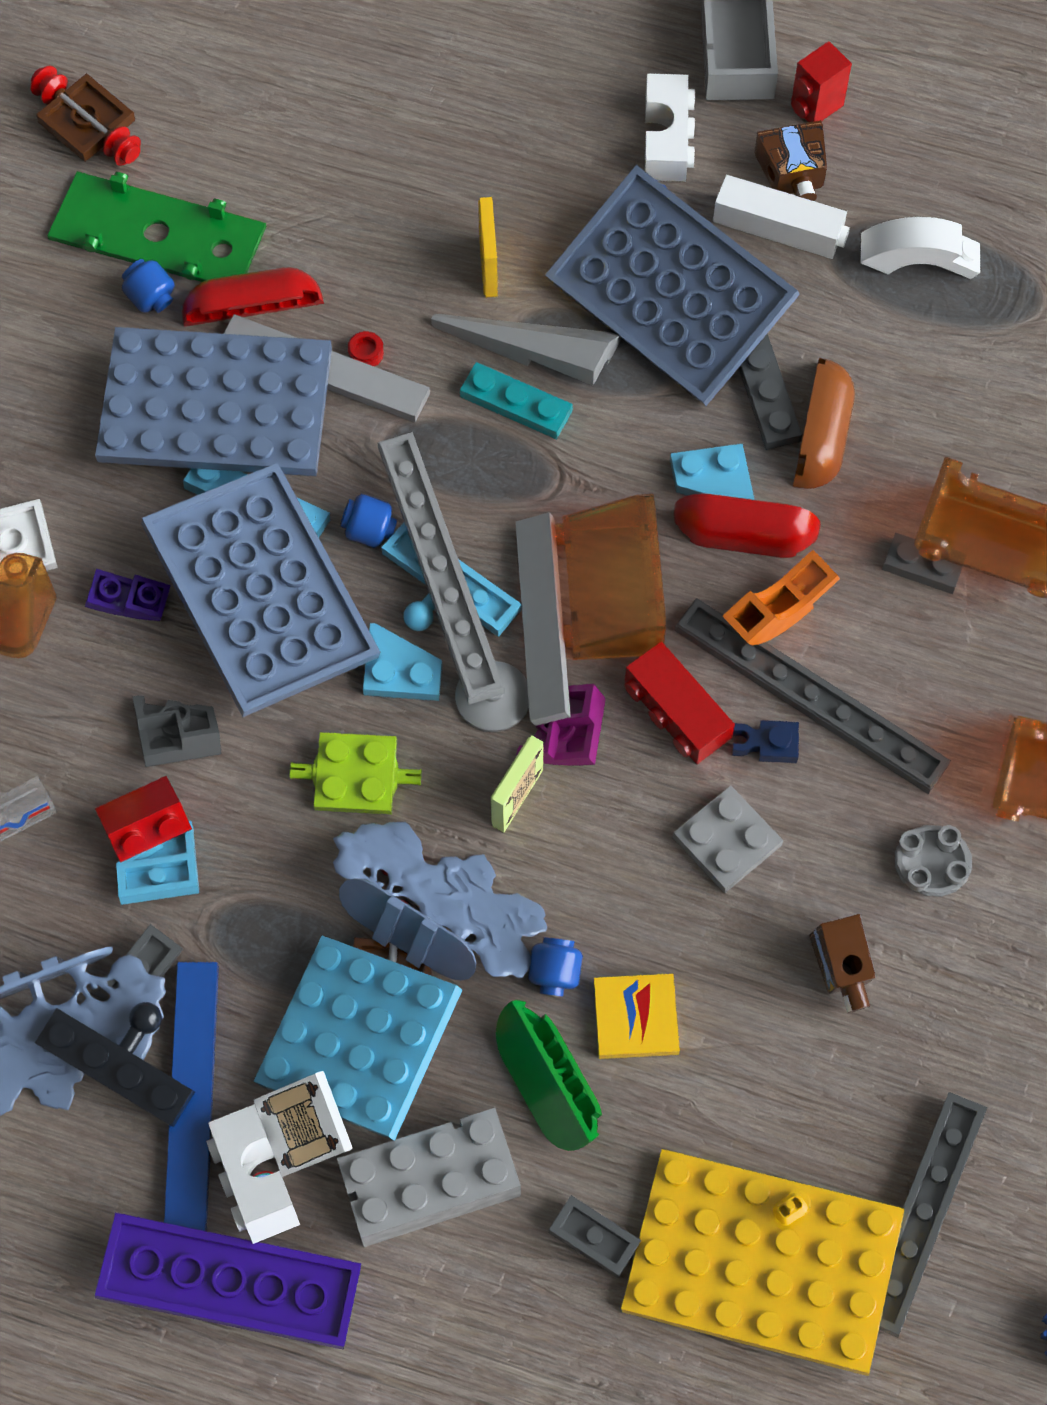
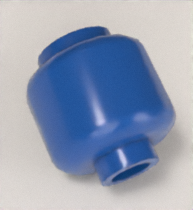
(148, 286)
(368, 520)
(555, 966)

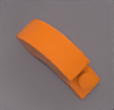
(779, 607)

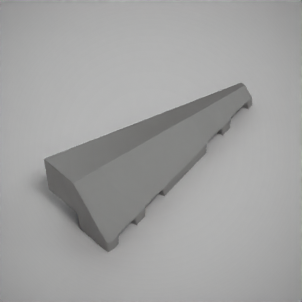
(563, 349)

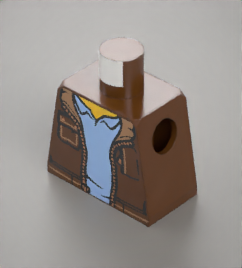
(793, 158)
(839, 944)

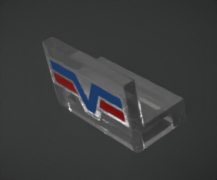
(24, 807)

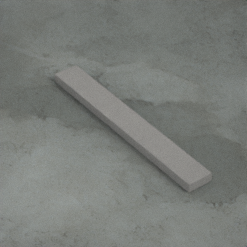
(441, 569)

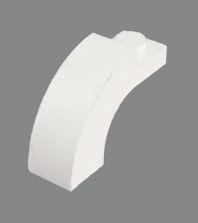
(920, 242)

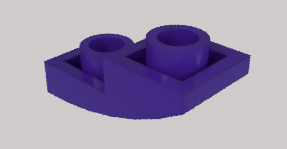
(126, 597)

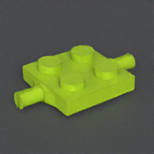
(355, 773)

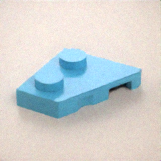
(712, 471)
(401, 669)
(160, 871)

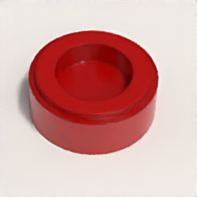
(366, 348)

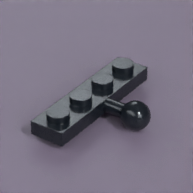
(116, 1064)

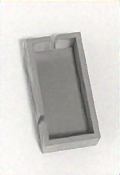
(739, 49)
(429, 1177)

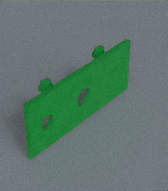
(112, 221)

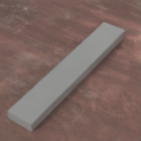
(355, 378)
(542, 619)

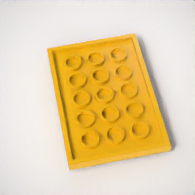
(732, 1271)

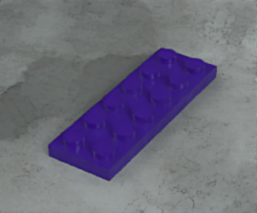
(228, 1281)

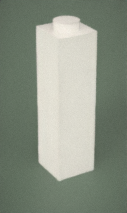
(780, 217)

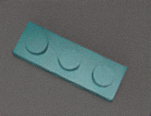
(516, 400)

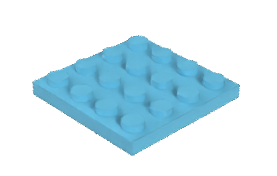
(366, 1028)

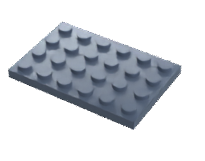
(672, 285)
(214, 401)
(260, 589)

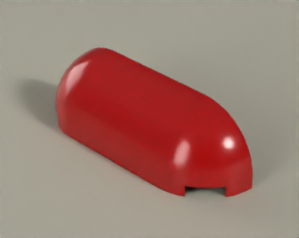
(250, 295)
(746, 525)

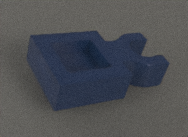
(773, 740)

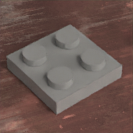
(727, 839)

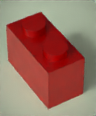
(820, 83)
(143, 818)

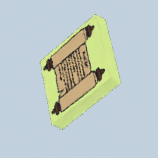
(516, 783)

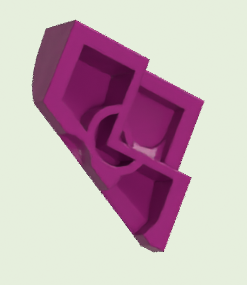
(575, 738)

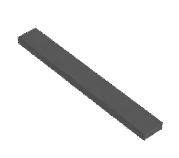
(814, 697)

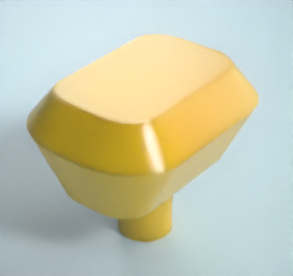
(790, 1209)

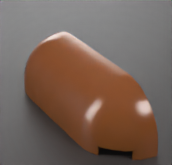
(825, 426)

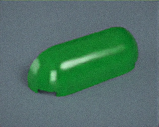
(547, 1077)

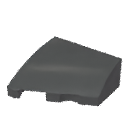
(176, 731)

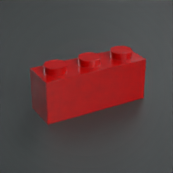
(678, 703)

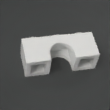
(668, 104)
(262, 1201)

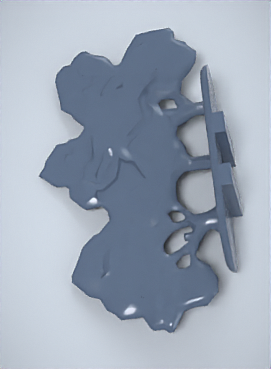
(448, 895)
(33, 1067)

